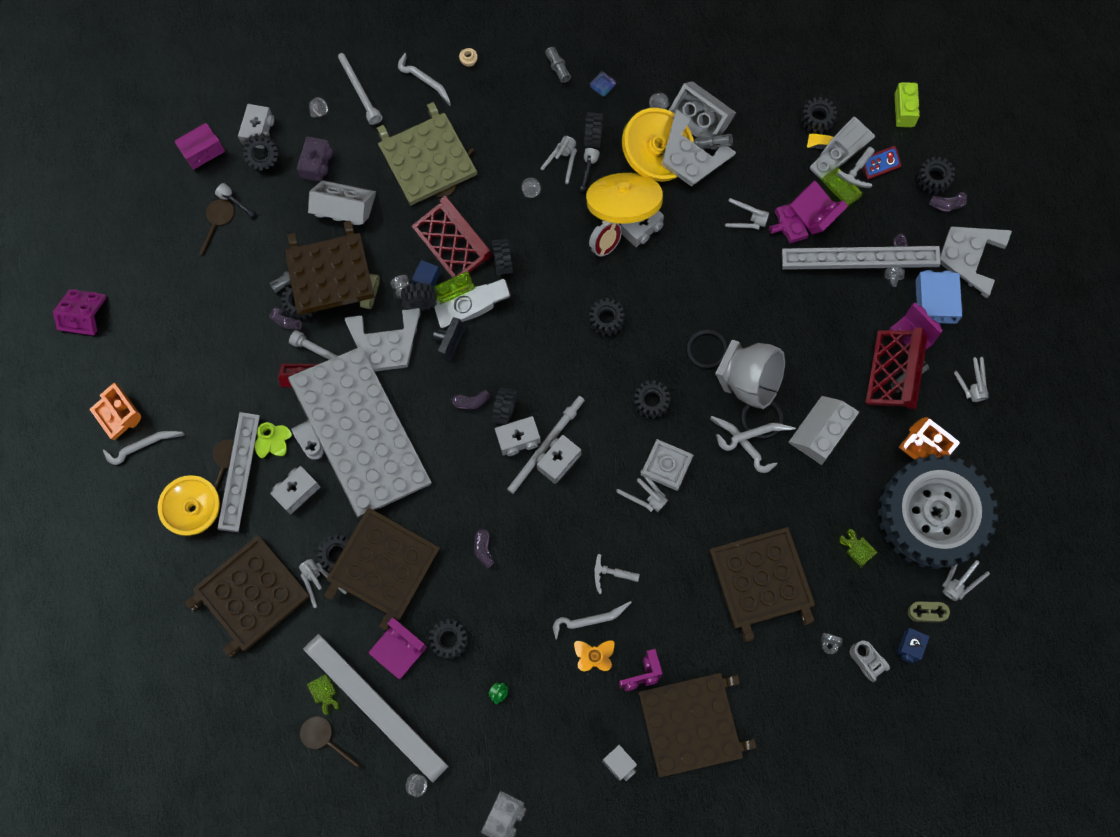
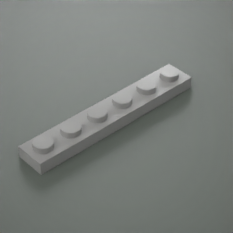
(238, 472)

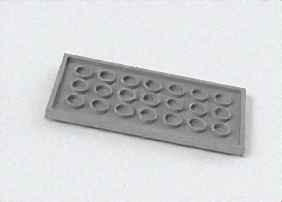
(359, 431)

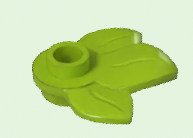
(273, 442)

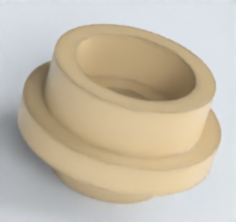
(468, 61)

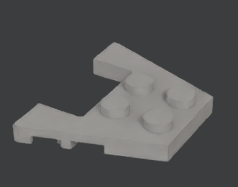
(688, 159)
(963, 252)
(388, 348)

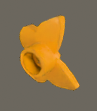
(594, 655)

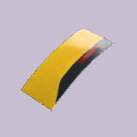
(818, 141)

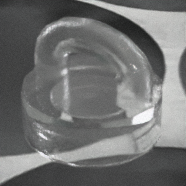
(659, 100)
(318, 107)
(531, 187)
(894, 275)
(827, 638)
(416, 785)

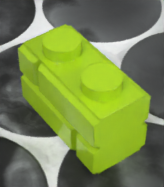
(906, 104)

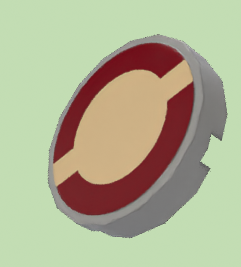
(605, 238)

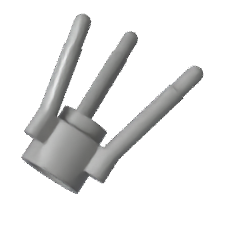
(564, 148)
(758, 216)
(979, 390)
(656, 498)
(310, 571)
(955, 588)

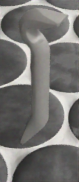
(428, 80)
(751, 433)
(140, 444)
(746, 445)
(588, 620)

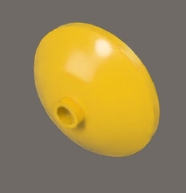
(178, 499)

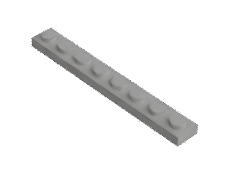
(861, 257)

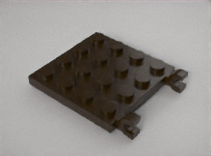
(328, 272)
(382, 565)
(762, 580)
(249, 594)
(692, 724)

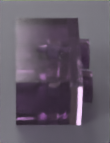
(314, 159)

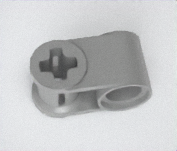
(307, 438)
(869, 661)

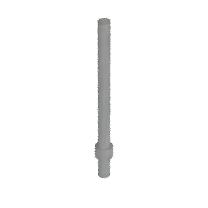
(568, 414)

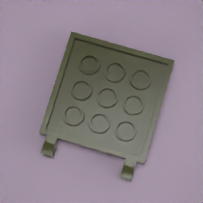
(426, 157)

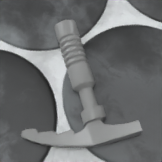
(850, 178)
(616, 572)

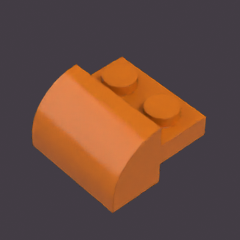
(115, 411)
(928, 439)

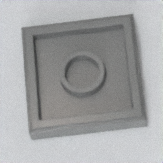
(667, 464)

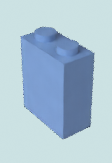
(940, 295)

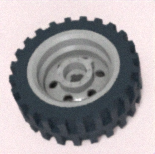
(968, 496)

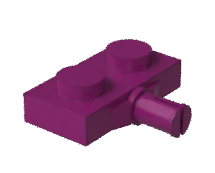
(789, 224)

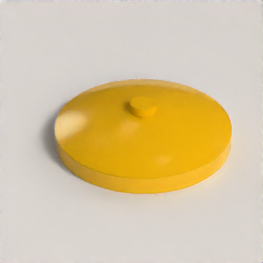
(646, 140)
(624, 198)

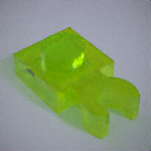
(859, 550)
(322, 691)

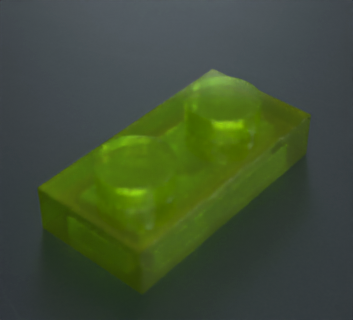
(841, 188)
(454, 287)

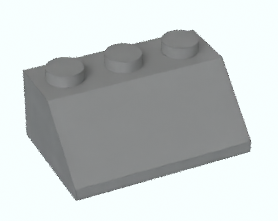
(706, 112)
(341, 202)
(823, 428)

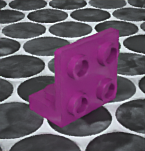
(199, 146)
(816, 208)
(77, 311)
(918, 318)
(397, 649)
(651, 665)

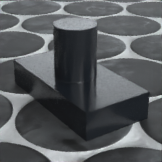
(450, 338)

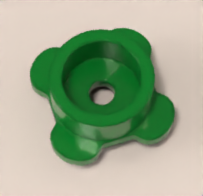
(498, 692)

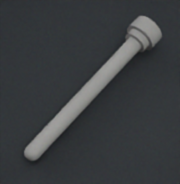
(373, 115)
(298, 339)

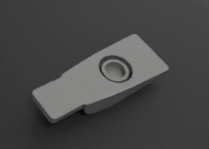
(842, 147)
(472, 303)

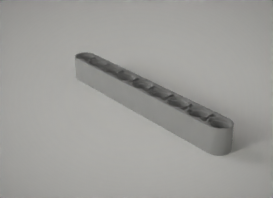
(375, 708)

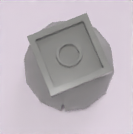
(750, 367)

